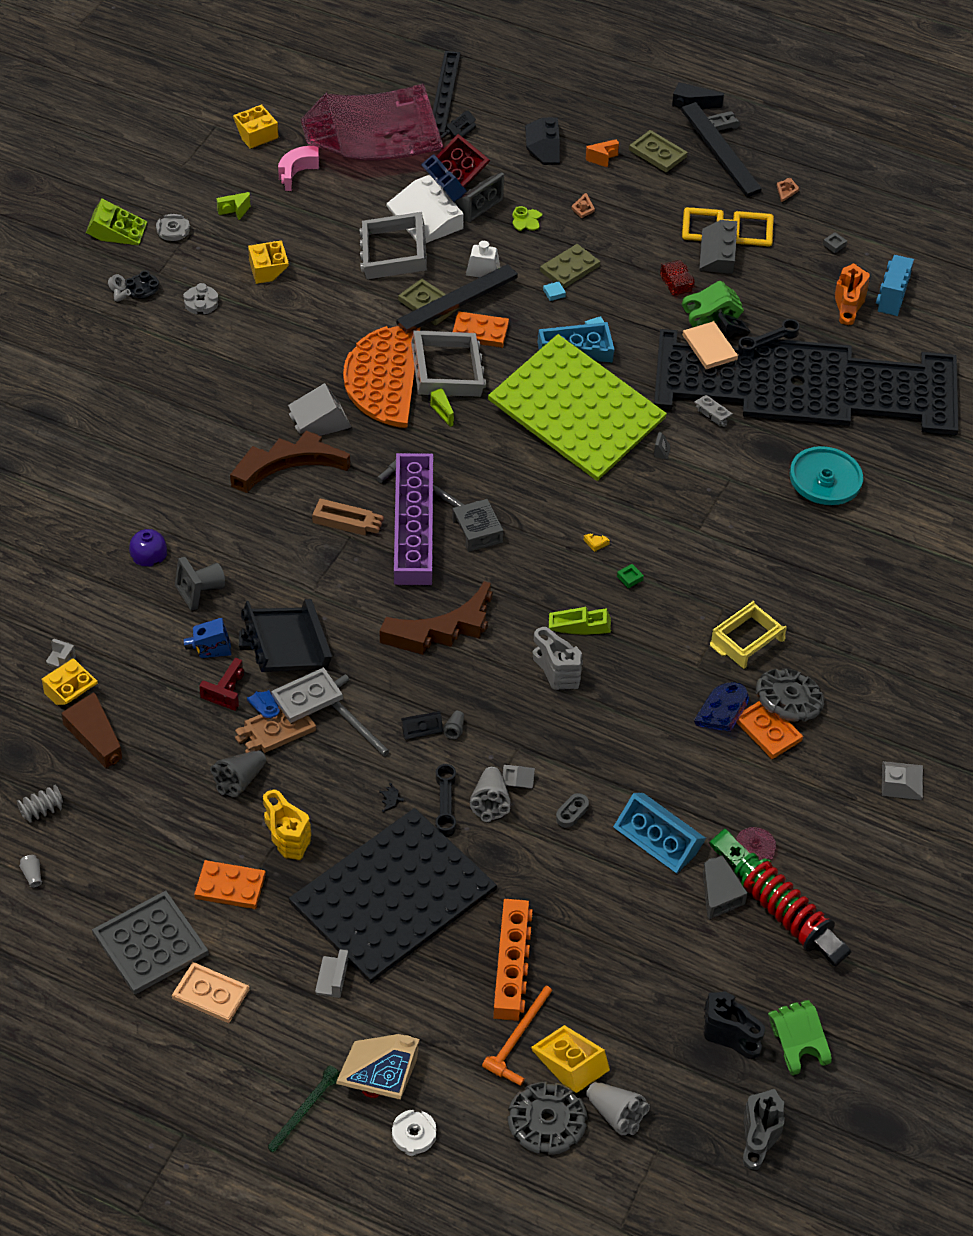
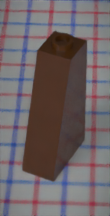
(92, 729)

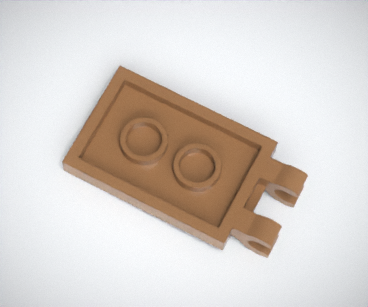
(272, 732)

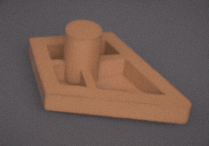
(786, 189)
(583, 206)

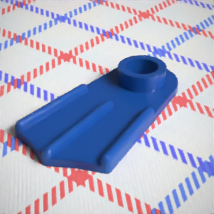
(264, 704)

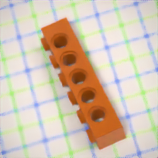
(510, 1007)

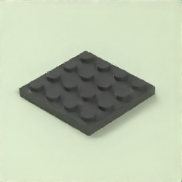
(150, 942)

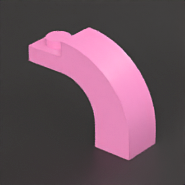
(297, 160)

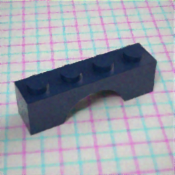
(444, 178)

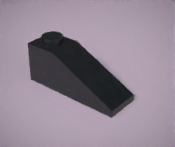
(705, 98)

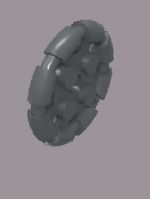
(802, 697)
(547, 1129)

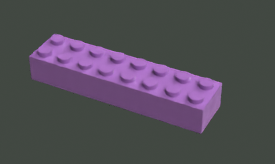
(413, 519)

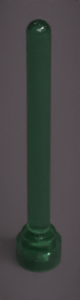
(329, 1077)

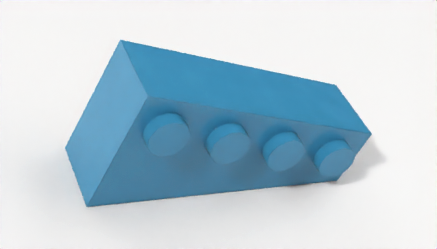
(894, 285)
(589, 338)

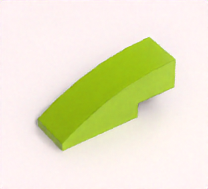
(580, 621)

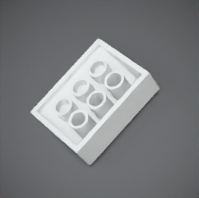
(438, 210)

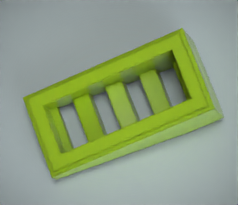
(442, 406)

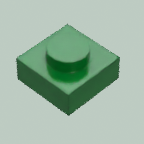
(630, 576)

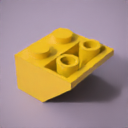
(256, 126)
(267, 261)
(67, 682)

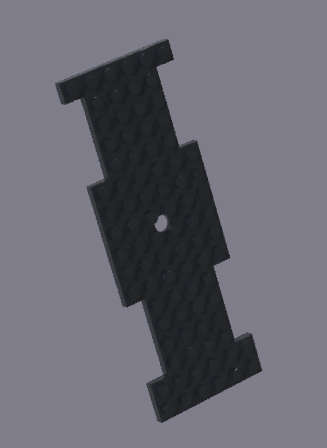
(831, 387)

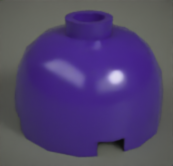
(147, 547)

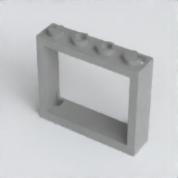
(399, 265)
(447, 339)

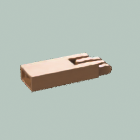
(343, 517)

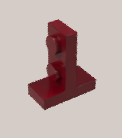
(223, 692)

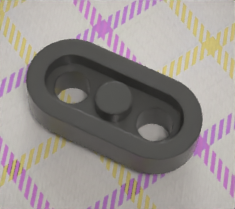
(570, 811)

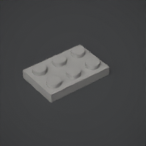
(307, 695)

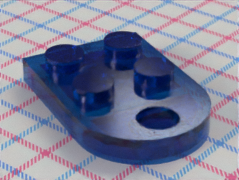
(722, 707)

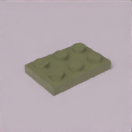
(658, 151)
(570, 266)
(420, 295)

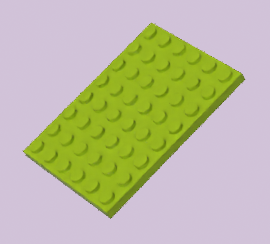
(577, 407)

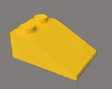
(572, 1058)

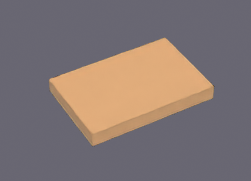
(710, 345)
(210, 992)

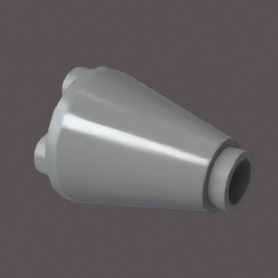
(490, 796)
(618, 1106)

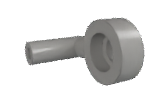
(117, 284)

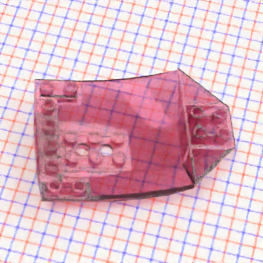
(358, 123)

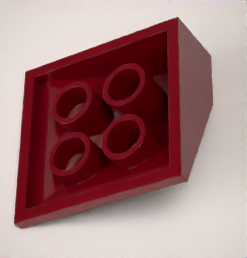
(462, 160)

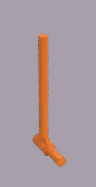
(496, 1064)

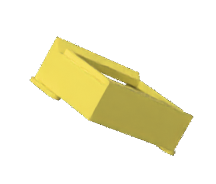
(725, 646)

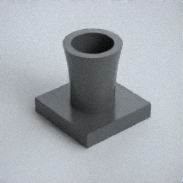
(192, 582)

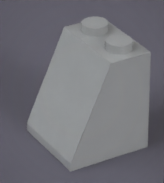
(318, 412)

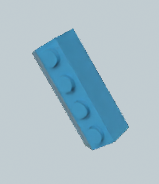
(659, 832)

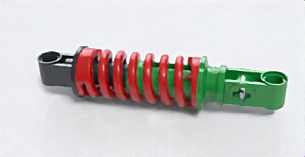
(781, 900)

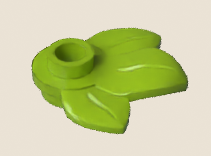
(526, 218)

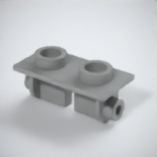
(710, 407)

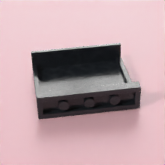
(287, 638)

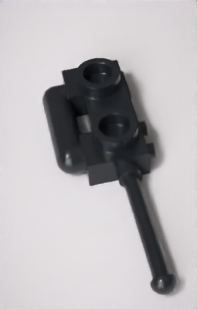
(454, 127)

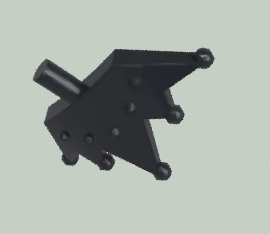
(391, 797)

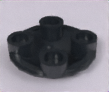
(142, 285)

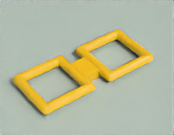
(737, 215)

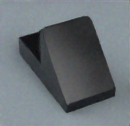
(730, 325)

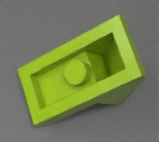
(235, 203)

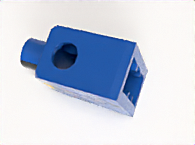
(210, 639)

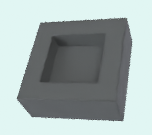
(834, 242)

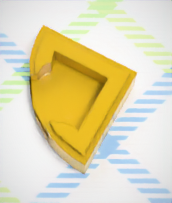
(596, 542)

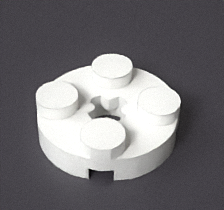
(409, 1143)

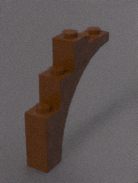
(283, 455)
(443, 629)

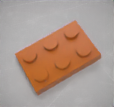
(488, 329)
(768, 730)
(230, 884)

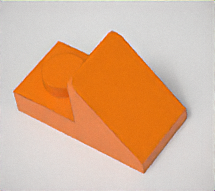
(601, 152)

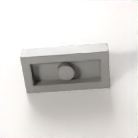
(332, 975)

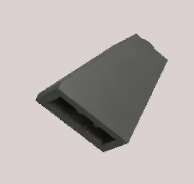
(721, 888)

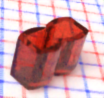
(677, 277)

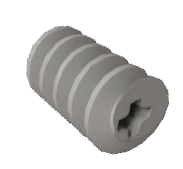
(40, 803)

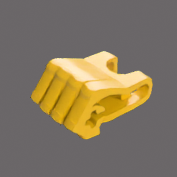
(295, 827)

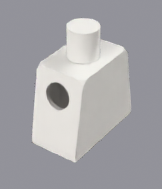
(482, 260)

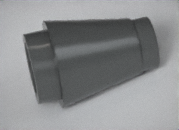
(454, 726)

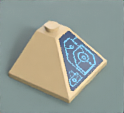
(380, 1065)

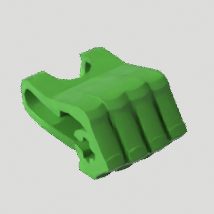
(709, 301)
(799, 1034)

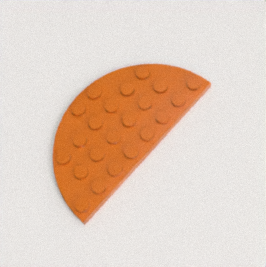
(381, 375)

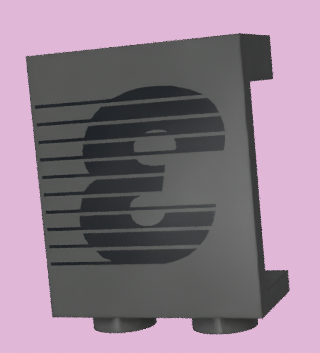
(478, 524)

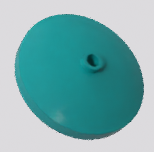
(826, 475)

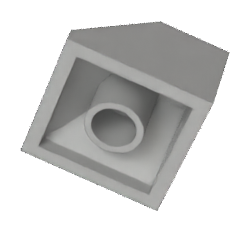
(902, 780)

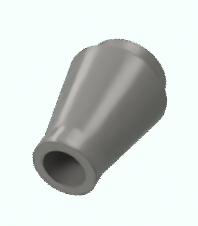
(31, 869)

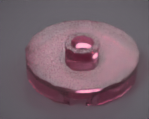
(766, 843)

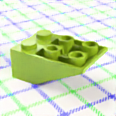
(115, 224)

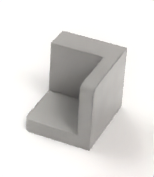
(61, 653)
(518, 776)

